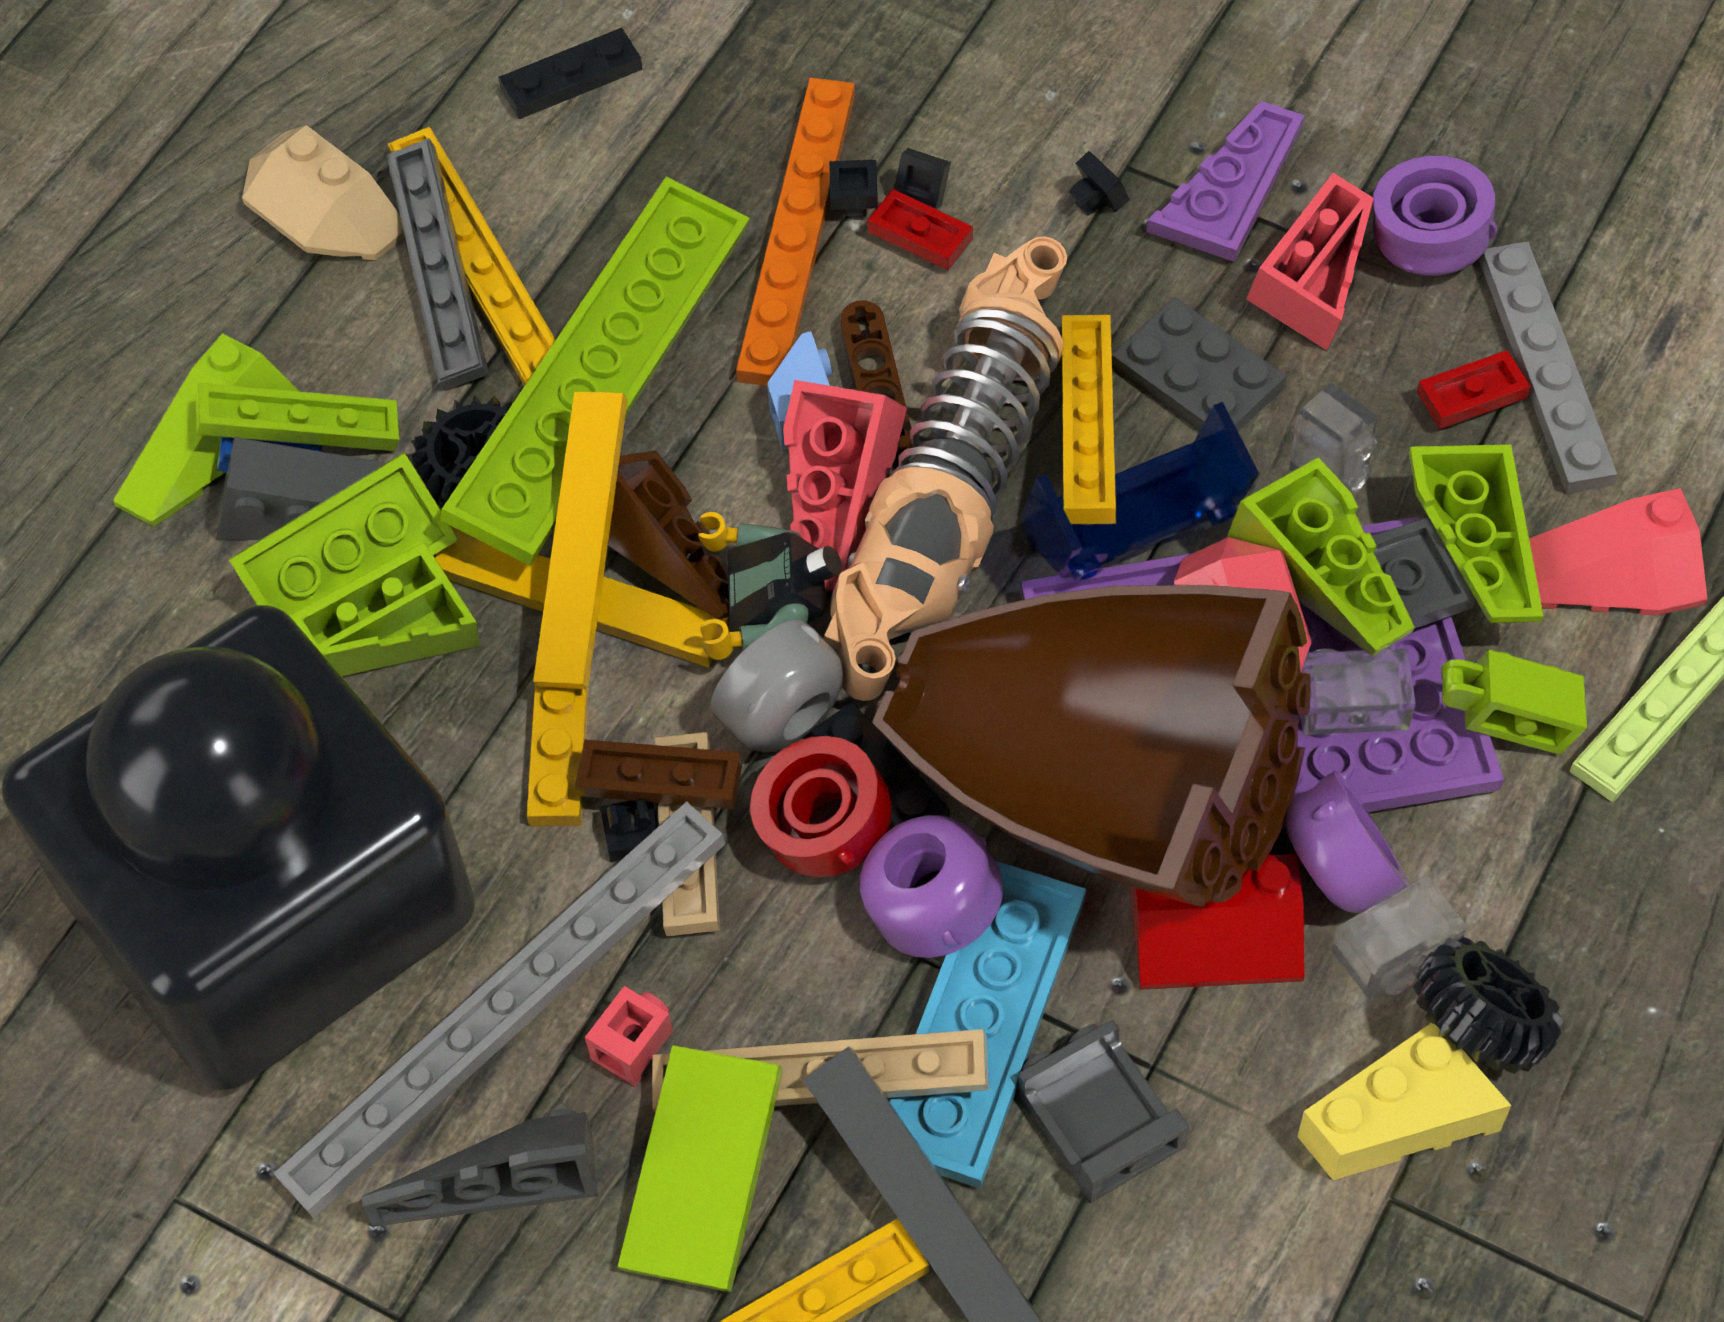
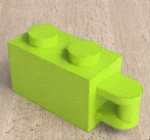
(1517, 700)

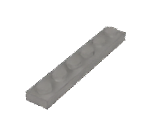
(1548, 368)

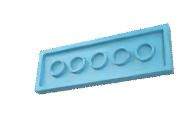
(998, 987)

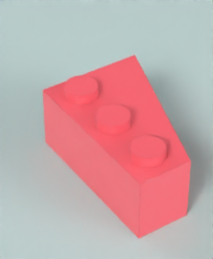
(1314, 263)

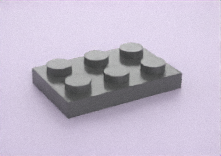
(1197, 365)

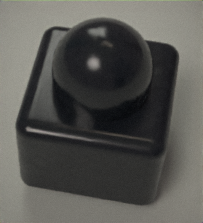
(242, 843)

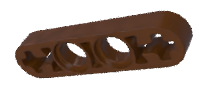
(878, 381)

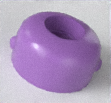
(1437, 192)
(1343, 846)
(949, 908)

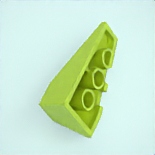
(178, 460)
(1482, 522)

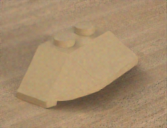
(321, 198)

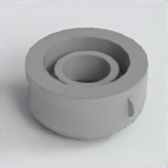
(778, 687)

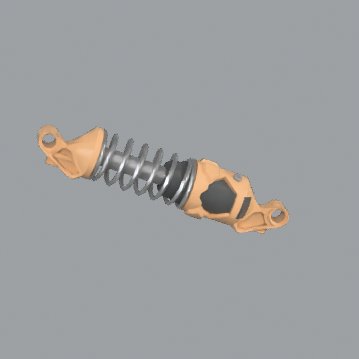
(939, 508)

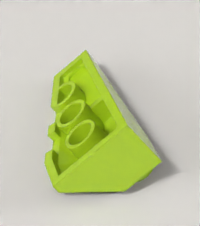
(1327, 554)

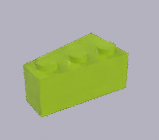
(390, 616)

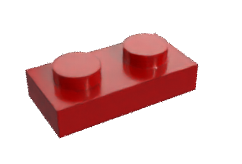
(920, 229)
(1473, 389)

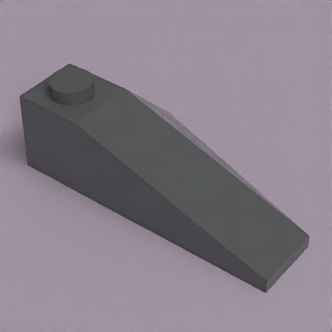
(519, 1167)

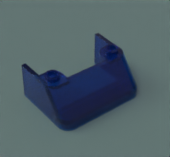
(1152, 501)

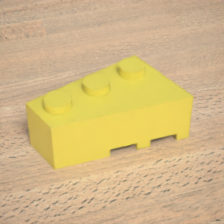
(1402, 1104)

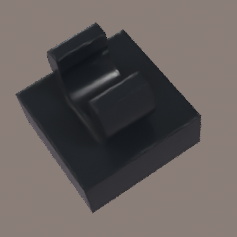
(922, 177)
(1097, 185)
(853, 186)
(627, 826)

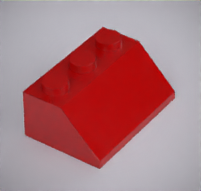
(1234, 942)

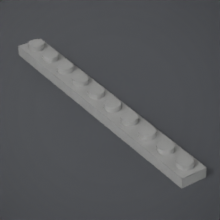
(498, 1010)

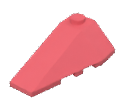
(838, 457)
(1625, 557)

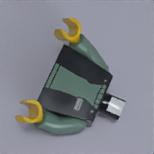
(770, 578)

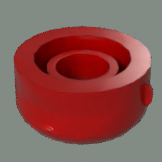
(801, 782)

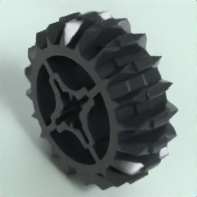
(454, 436)
(1488, 1005)

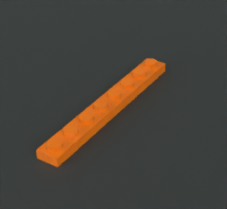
(796, 230)

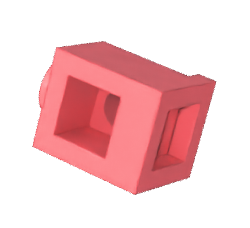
(625, 1016)

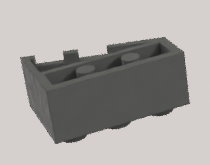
(277, 483)

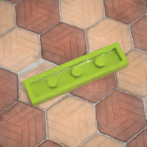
(296, 417)

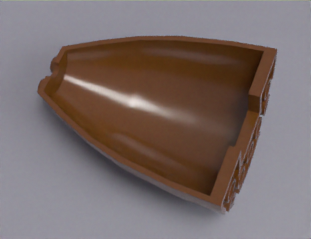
(1116, 727)

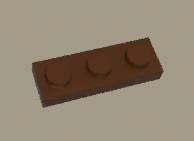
(659, 774)

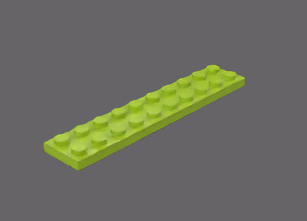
(605, 347)

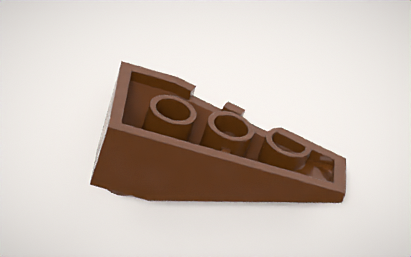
(661, 537)

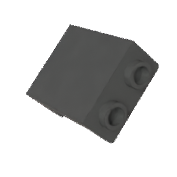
(1099, 1110)

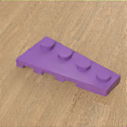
(1231, 186)

